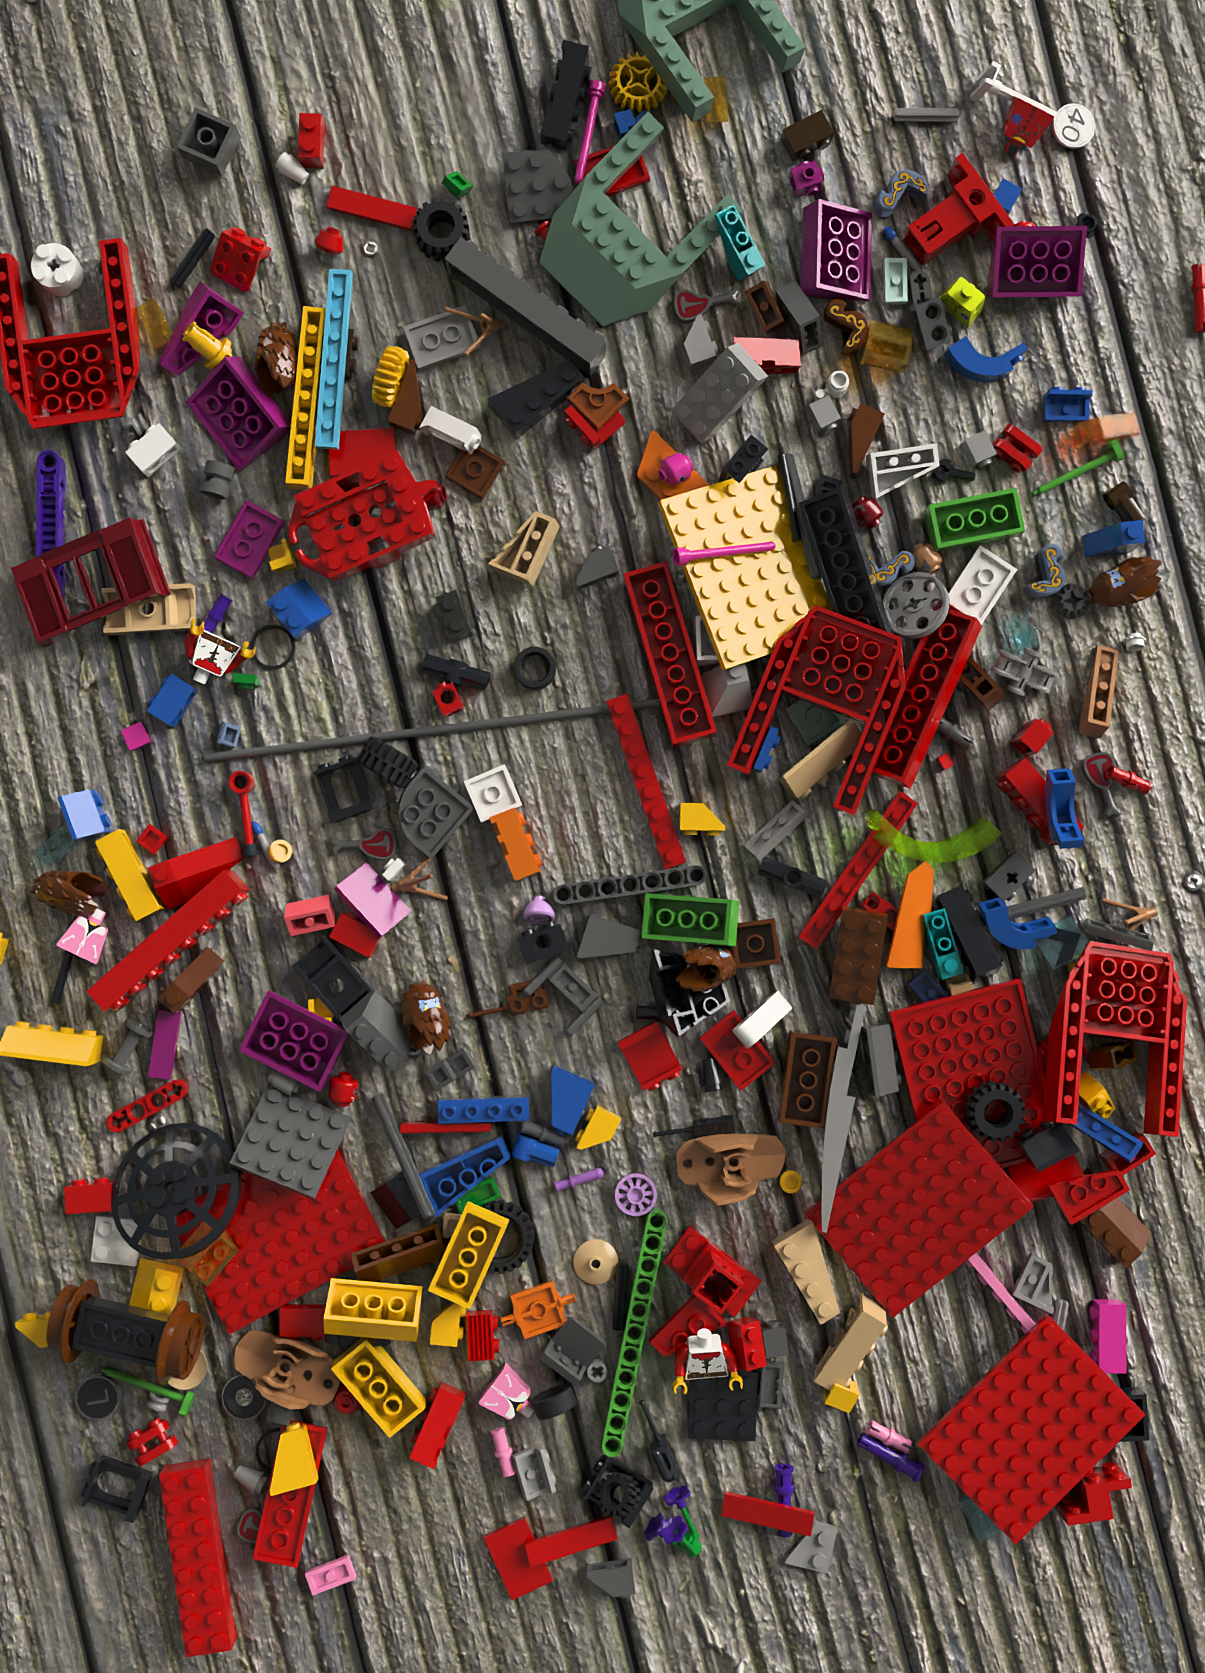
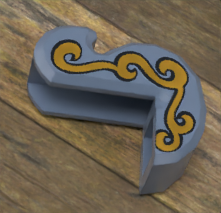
(900, 182)
(1052, 573)
(887, 574)

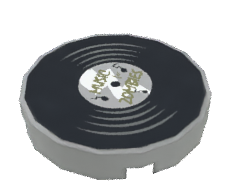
(242, 1398)

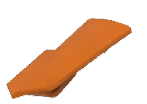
(909, 931)

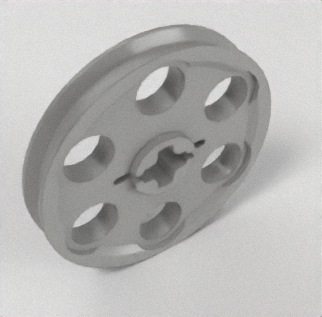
(924, 605)

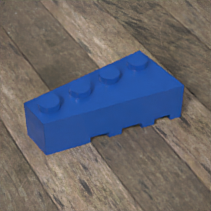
(462, 1173)

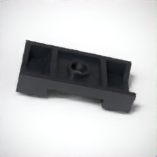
(325, 965)

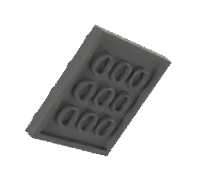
(290, 1142)

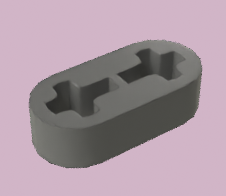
(925, 292)

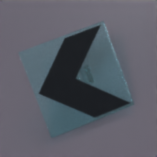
(1064, 946)

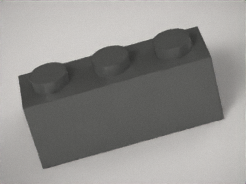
(378, 1029)
(880, 1059)

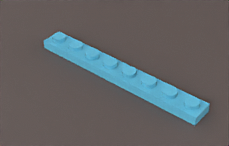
(333, 359)

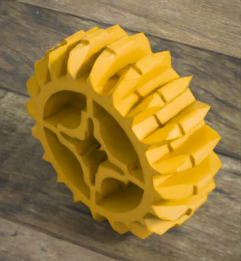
(635, 94)
(389, 375)

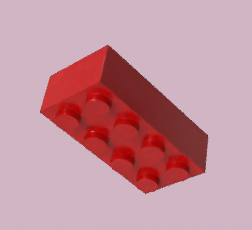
(1027, 792)

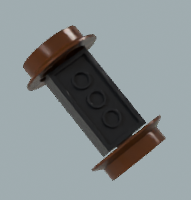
(125, 1332)

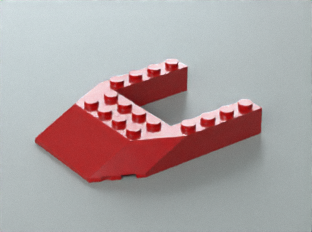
(73, 374)
(837, 668)
(1121, 997)

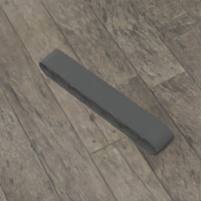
(639, 878)

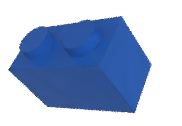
(172, 700)

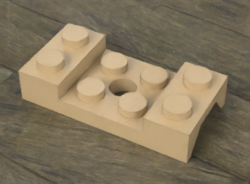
(169, 612)

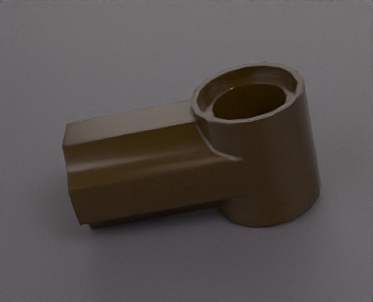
(1121, 500)

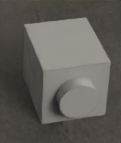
(823, 415)
(978, 450)

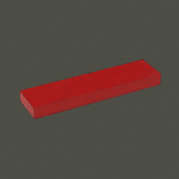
(371, 208)
(434, 1127)
(768, 1513)
(570, 1541)

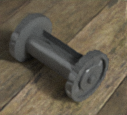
(119, 1061)

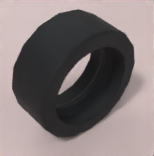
(523, 655)
(554, 1402)

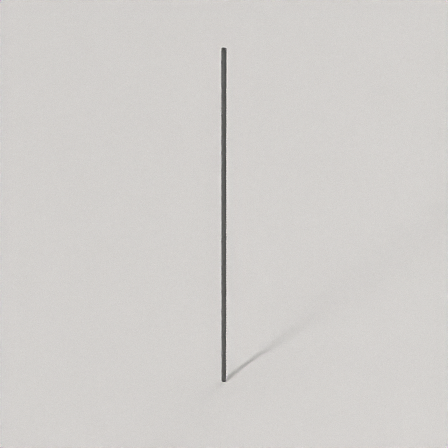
(425, 731)

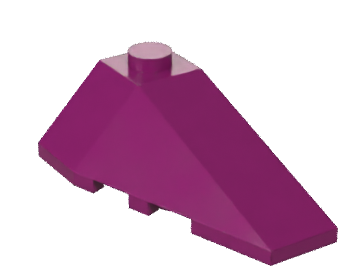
(210, 313)

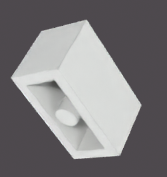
(152, 449)

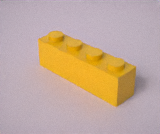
(129, 875)

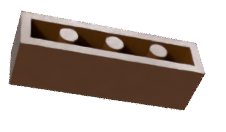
(399, 1254)

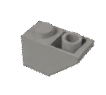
(698, 346)

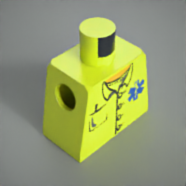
(963, 301)

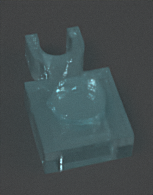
(1024, 634)

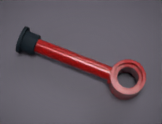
(249, 848)

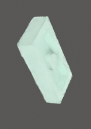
(895, 281)

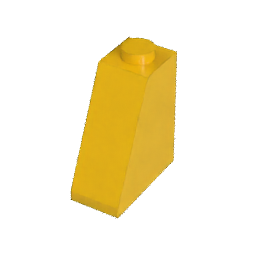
(294, 1461)

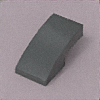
(450, 1068)

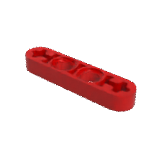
(147, 1105)

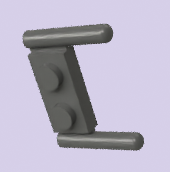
(572, 987)

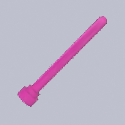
(596, 91)
(682, 556)

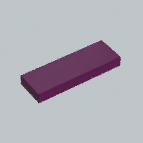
(164, 1044)

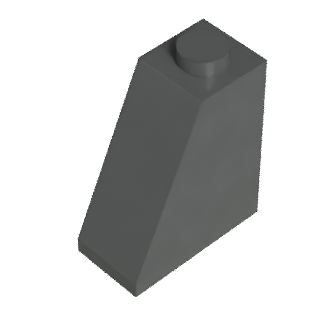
(801, 317)
(608, 938)

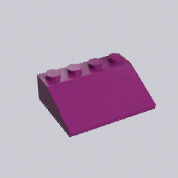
(836, 252)
(1037, 261)
(238, 412)
(294, 1041)

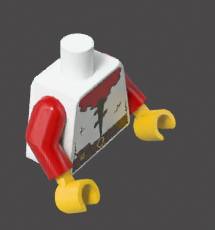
(213, 653)
(705, 1358)

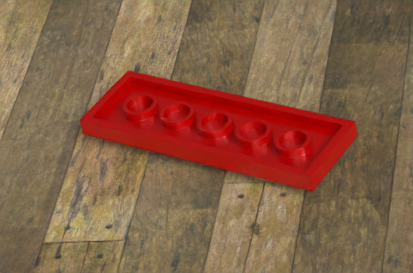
(287, 1513)

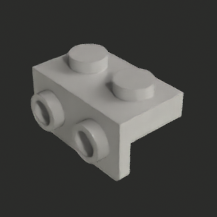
(534, 1472)

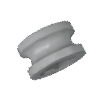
(139, 424)
(596, 1363)
(157, 1402)

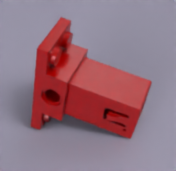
(964, 212)
(711, 1272)

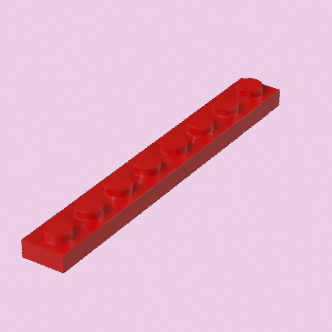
(646, 781)
(854, 874)

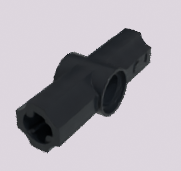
(455, 672)
(778, 872)

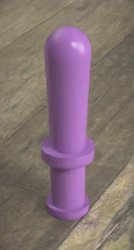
(585, 1177)

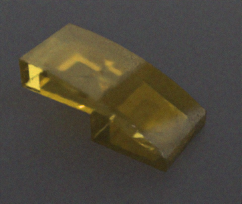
(719, 108)
(155, 322)

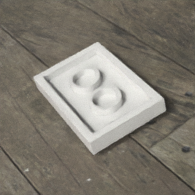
(980, 584)

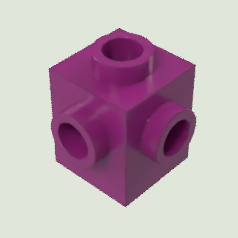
(806, 179)

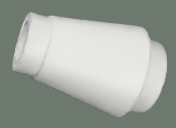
(291, 168)

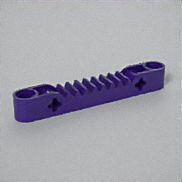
(50, 508)

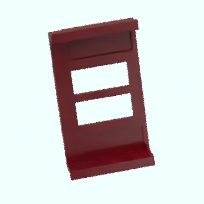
(130, 563)

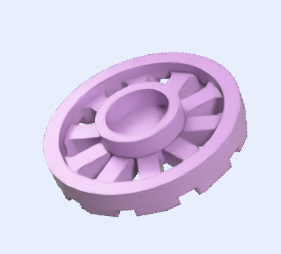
(635, 1194)

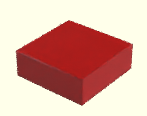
(152, 839)

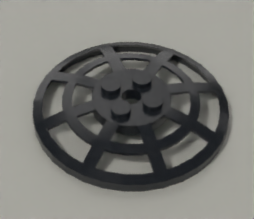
(184, 1195)

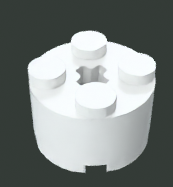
(56, 269)

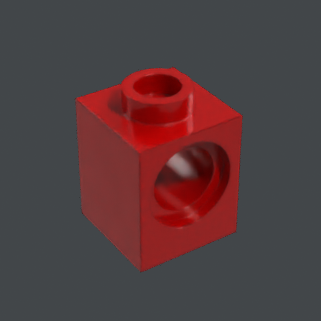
(452, 708)

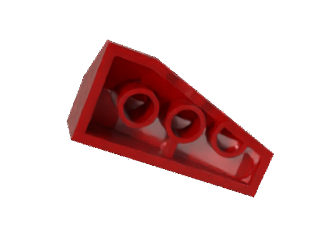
(187, 874)

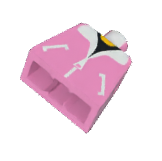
(85, 936)
(507, 1394)

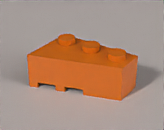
(516, 843)

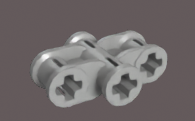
(1024, 671)

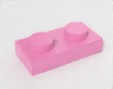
(330, 1574)

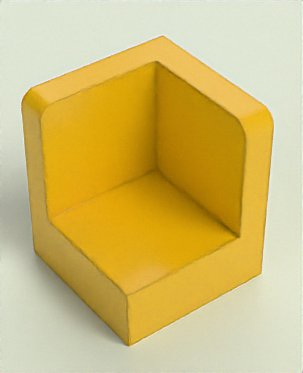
(281, 557)
(318, 1007)
(841, 1397)

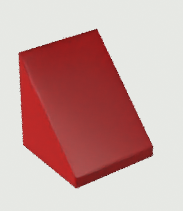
(944, 761)

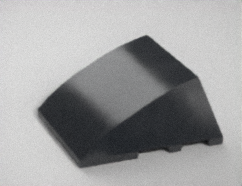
(679, 1006)

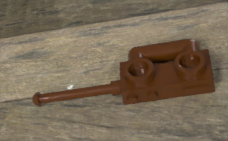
(518, 1004)

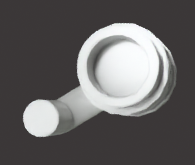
(834, 387)

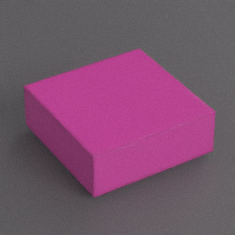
(136, 736)

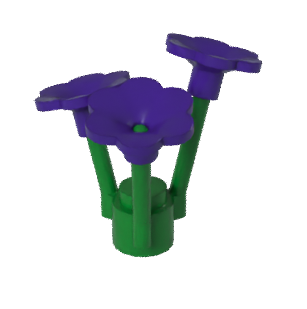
(675, 1528)

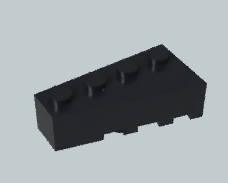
(535, 398)

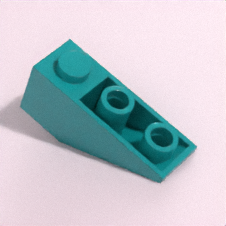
(738, 244)
(942, 945)

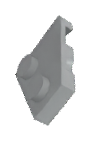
(1035, 1283)
(814, 1551)

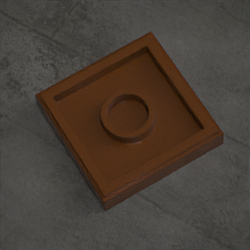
(475, 471)

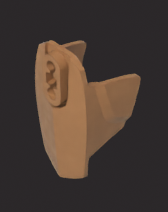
(735, 1164)
(280, 1366)

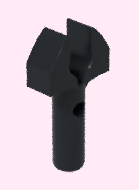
(952, 472)

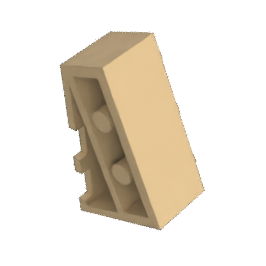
(527, 550)

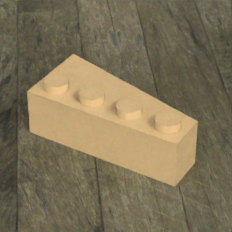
(805, 1262)
(852, 1343)

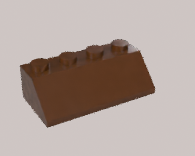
(1117, 1230)

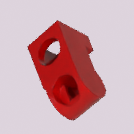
(876, 903)

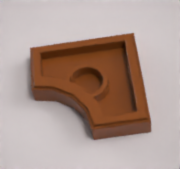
(597, 404)

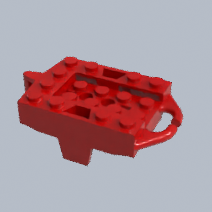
(349, 548)

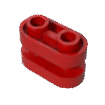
(1018, 461)
(138, 1438)

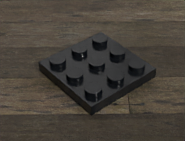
(721, 1413)

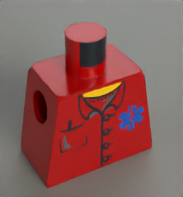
(1024, 124)

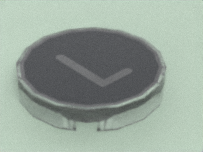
(98, 1397)

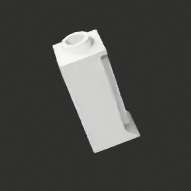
(451, 430)

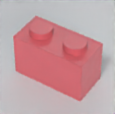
(310, 915)

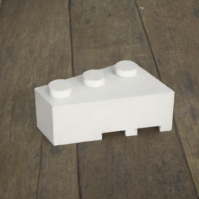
(896, 467)

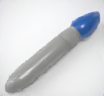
(901, 248)
(258, 831)

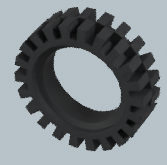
(525, 1227)

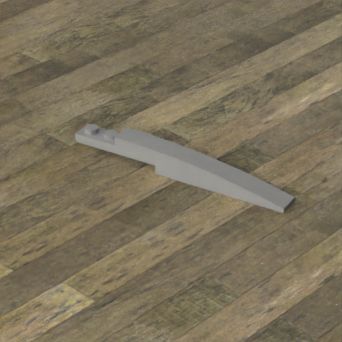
(839, 1114)

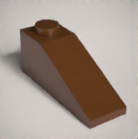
(407, 409)
(861, 432)
(981, 685)
(191, 981)

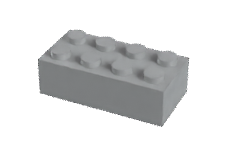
(719, 392)

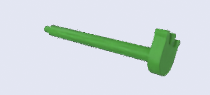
(1115, 453)
(186, 1401)

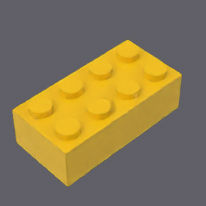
(468, 1255)
(379, 1385)

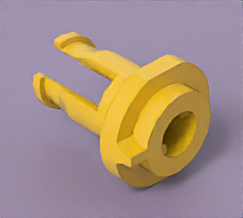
(207, 345)

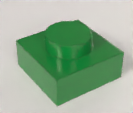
(457, 184)
(246, 681)

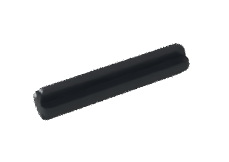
(192, 258)
(620, 1296)

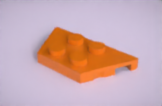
(648, 474)

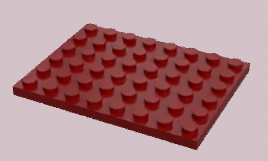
(968, 1040)
(919, 1209)
(285, 1242)
(1031, 1428)

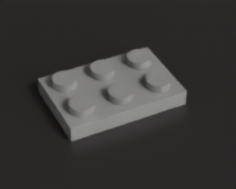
(440, 338)

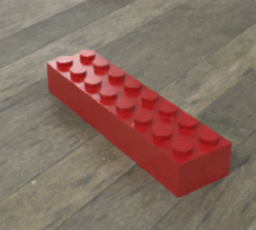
(669, 654)
(928, 690)
(169, 941)
(198, 1557)

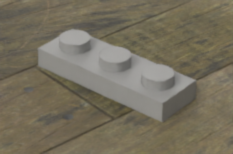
(776, 830)

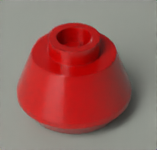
(330, 241)
(345, 1401)

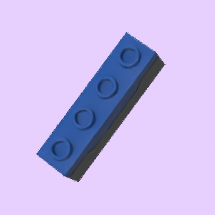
(484, 1109)

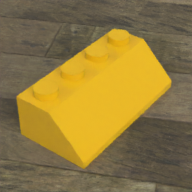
(51, 1044)
(156, 1286)
(373, 1310)

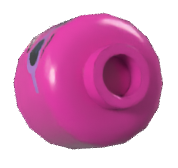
(675, 469)

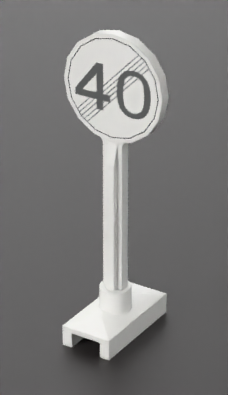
(1072, 123)

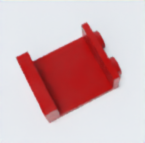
(650, 1056)

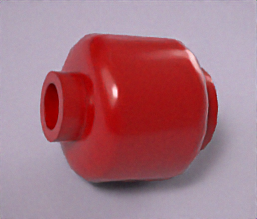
(343, 1089)

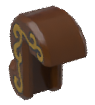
(849, 322)

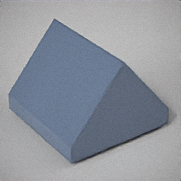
(228, 734)

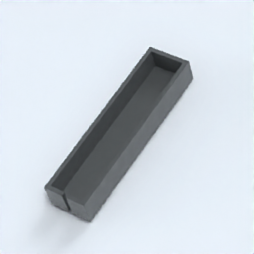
(526, 306)

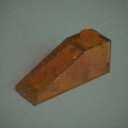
(1103, 429)

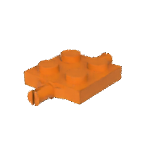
(538, 1309)

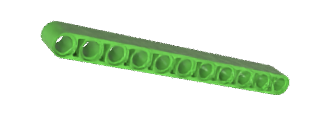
(628, 1341)

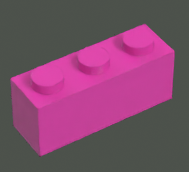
(1109, 1335)

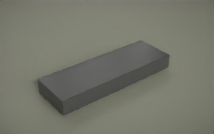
(1118, 934)

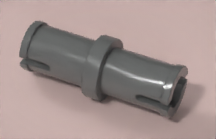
(952, 732)
(543, 1133)

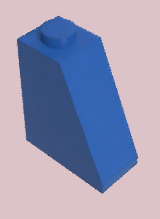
(1114, 539)
(568, 1099)

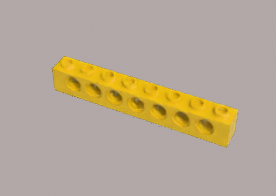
(306, 396)

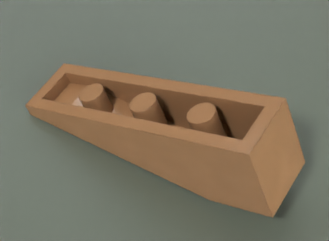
(1099, 693)

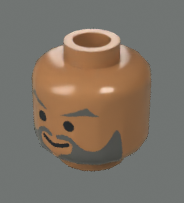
(926, 558)

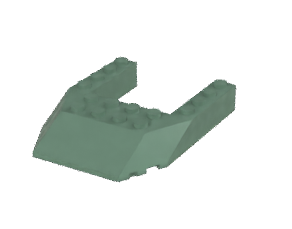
(657, 21)
(603, 254)

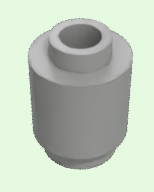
(283, 1082)

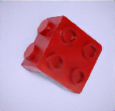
(238, 258)
(587, 432)

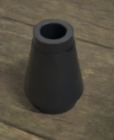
(711, 1076)

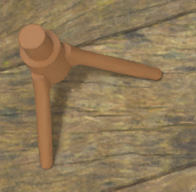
(488, 325)
(409, 882)
(1139, 914)

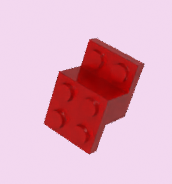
(1093, 1495)

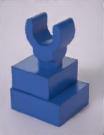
(624, 121)

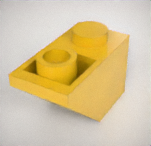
(698, 817)
(1095, 1096)
(599, 1128)
(446, 1326)
(34, 1327)

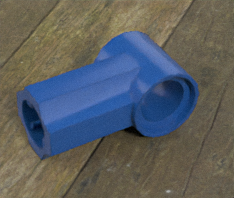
(529, 1148)

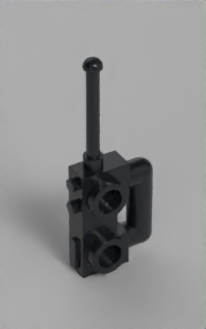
(704, 1127)
(661, 1451)

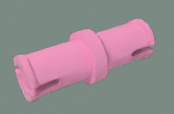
(888, 1436)
(503, 1451)

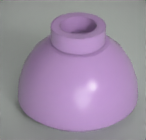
(538, 911)

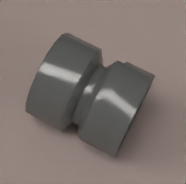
(217, 479)

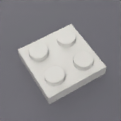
(492, 793)
(108, 1243)

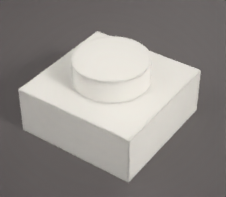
(392, 868)

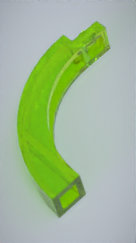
(963, 845)

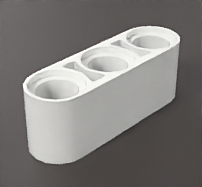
(762, 1019)

